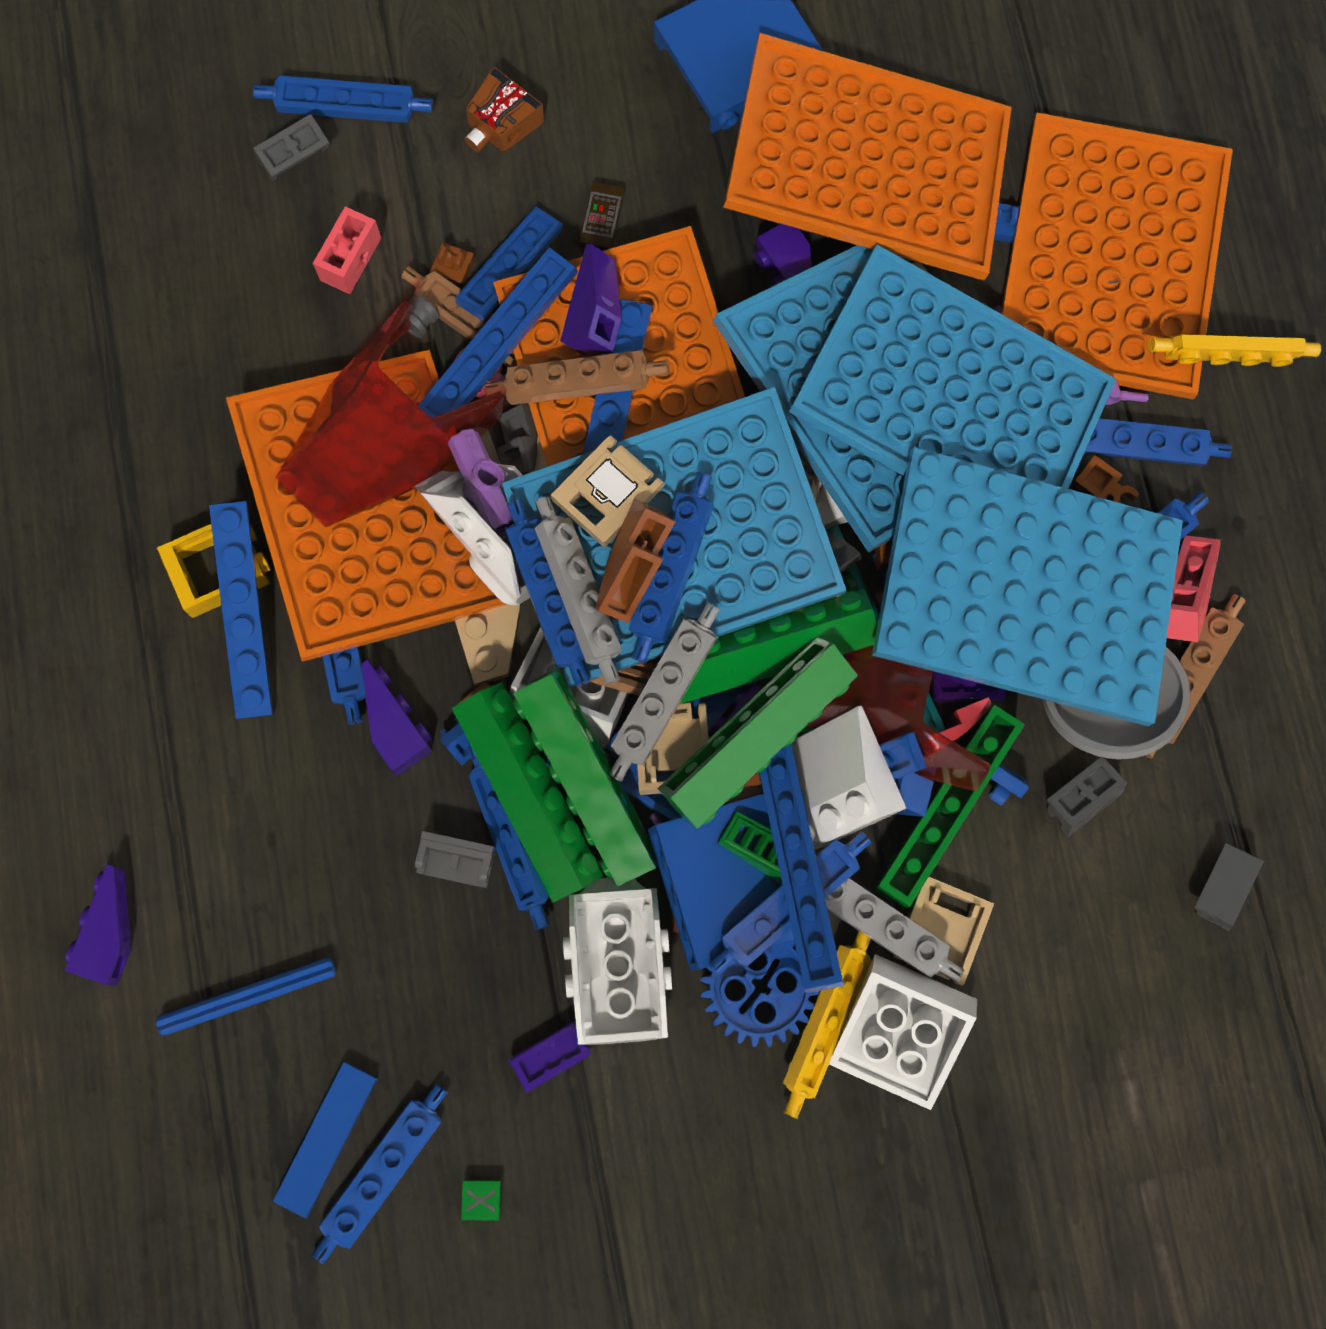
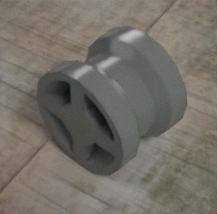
(421, 315)

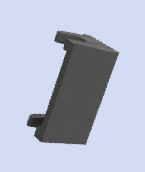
(290, 146)
(1086, 796)
(455, 859)
(1228, 887)

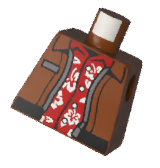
(501, 113)

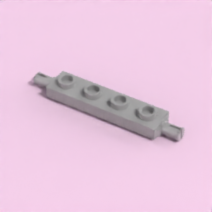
(578, 590)
(664, 691)
(892, 930)

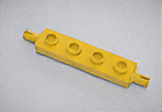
(1224, 349)
(826, 1026)

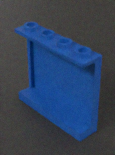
(716, 48)
(708, 883)

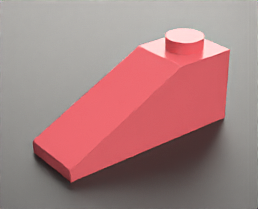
(1192, 587)

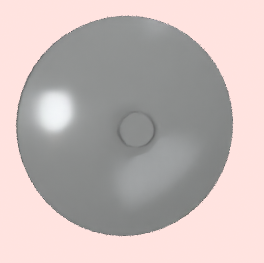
(1123, 739)

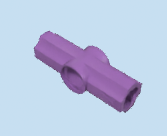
(482, 480)

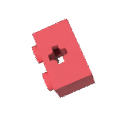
(347, 250)

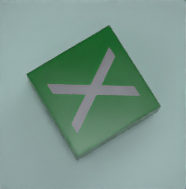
(481, 1200)

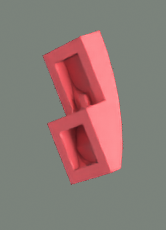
(966, 718)

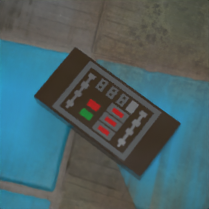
(602, 216)

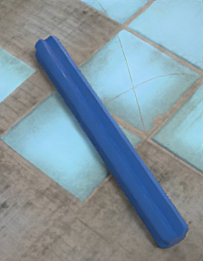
(245, 996)

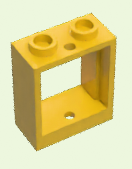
(178, 549)

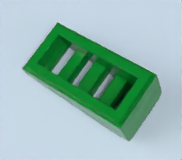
(740, 850)

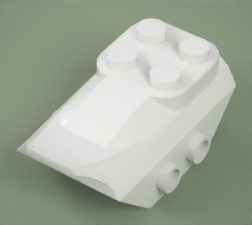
(490, 554)
(617, 963)

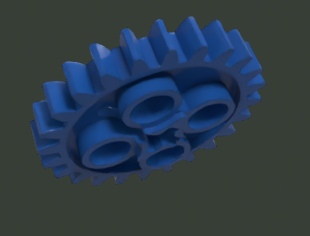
(785, 1007)

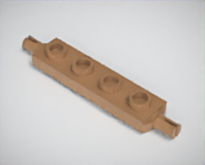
(442, 297)
(577, 377)
(1205, 656)

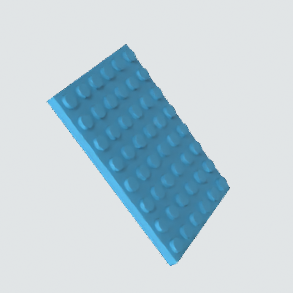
(777, 344)
(948, 377)
(764, 536)
(1029, 587)

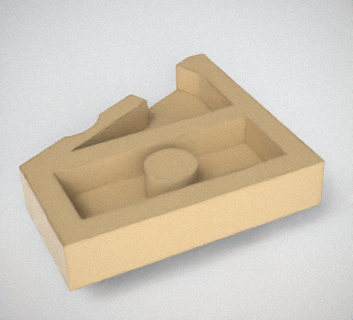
(489, 642)

